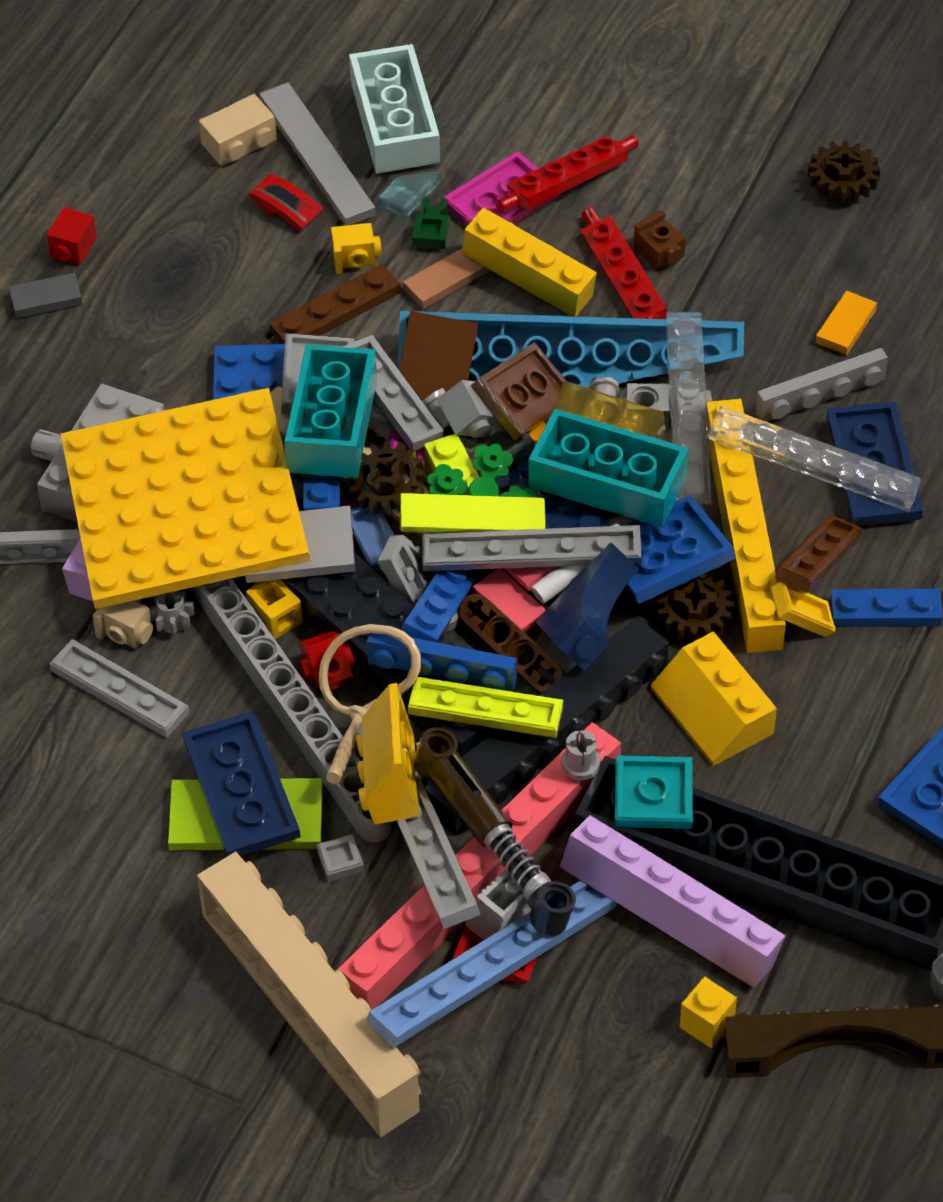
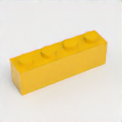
(529, 262)

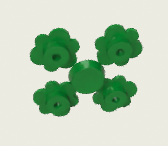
(481, 485)

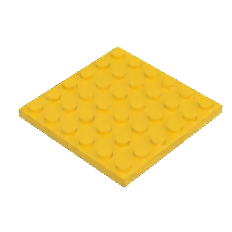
(183, 498)

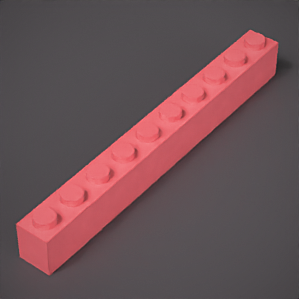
(416, 928)

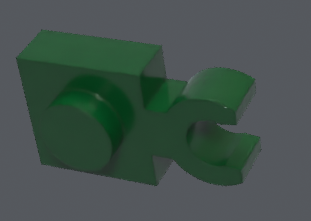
(431, 226)

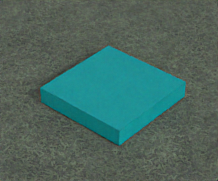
(653, 792)

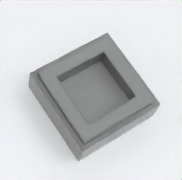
(340, 858)

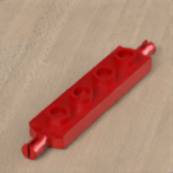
(566, 172)
(622, 267)

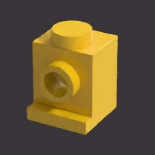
(354, 246)
(275, 606)

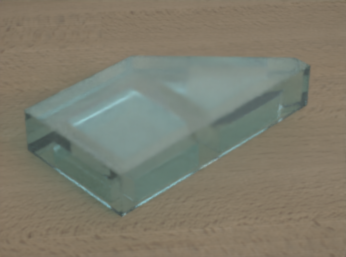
(408, 192)

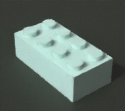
(394, 108)

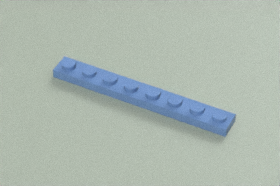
(478, 969)

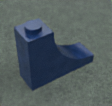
(581, 612)

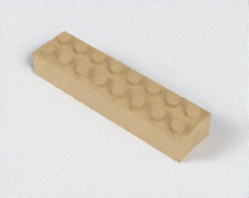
(309, 993)

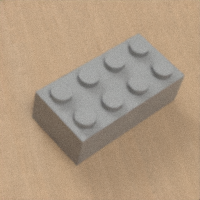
(105, 407)

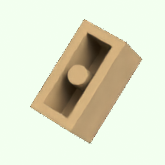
(237, 130)

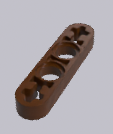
(513, 644)

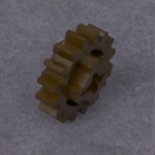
(844, 172)
(387, 478)
(712, 604)

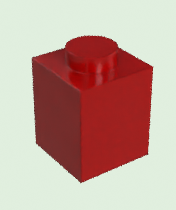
(71, 236)

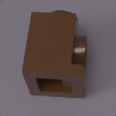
(658, 241)

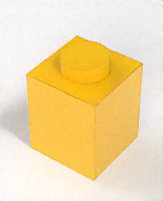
(705, 1011)

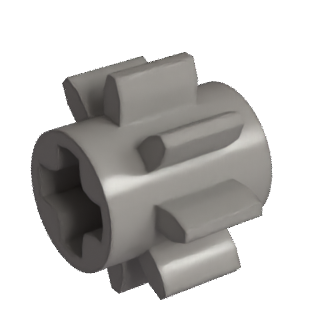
(171, 611)

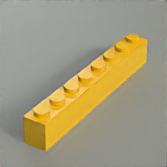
(747, 533)

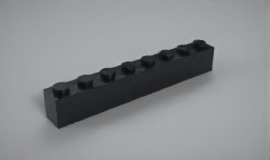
(513, 757)

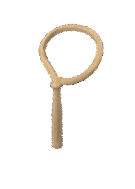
(357, 712)

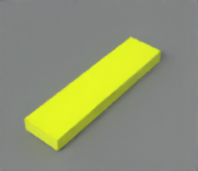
(469, 513)
(485, 707)

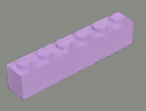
(672, 901)

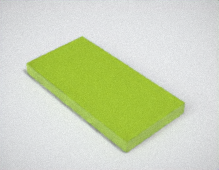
(194, 828)

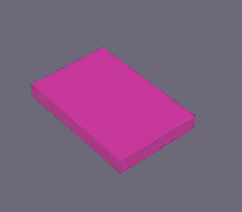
(488, 187)

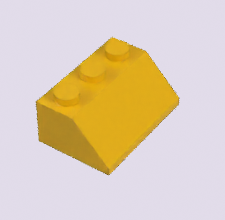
(715, 699)
(388, 760)

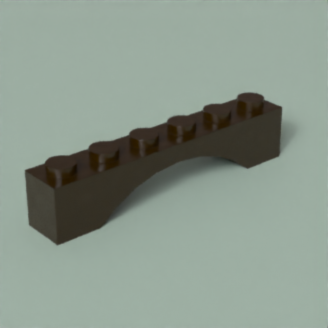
(763, 1042)

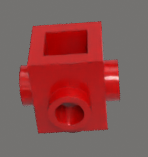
(312, 653)

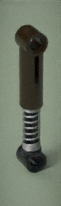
(440, 762)

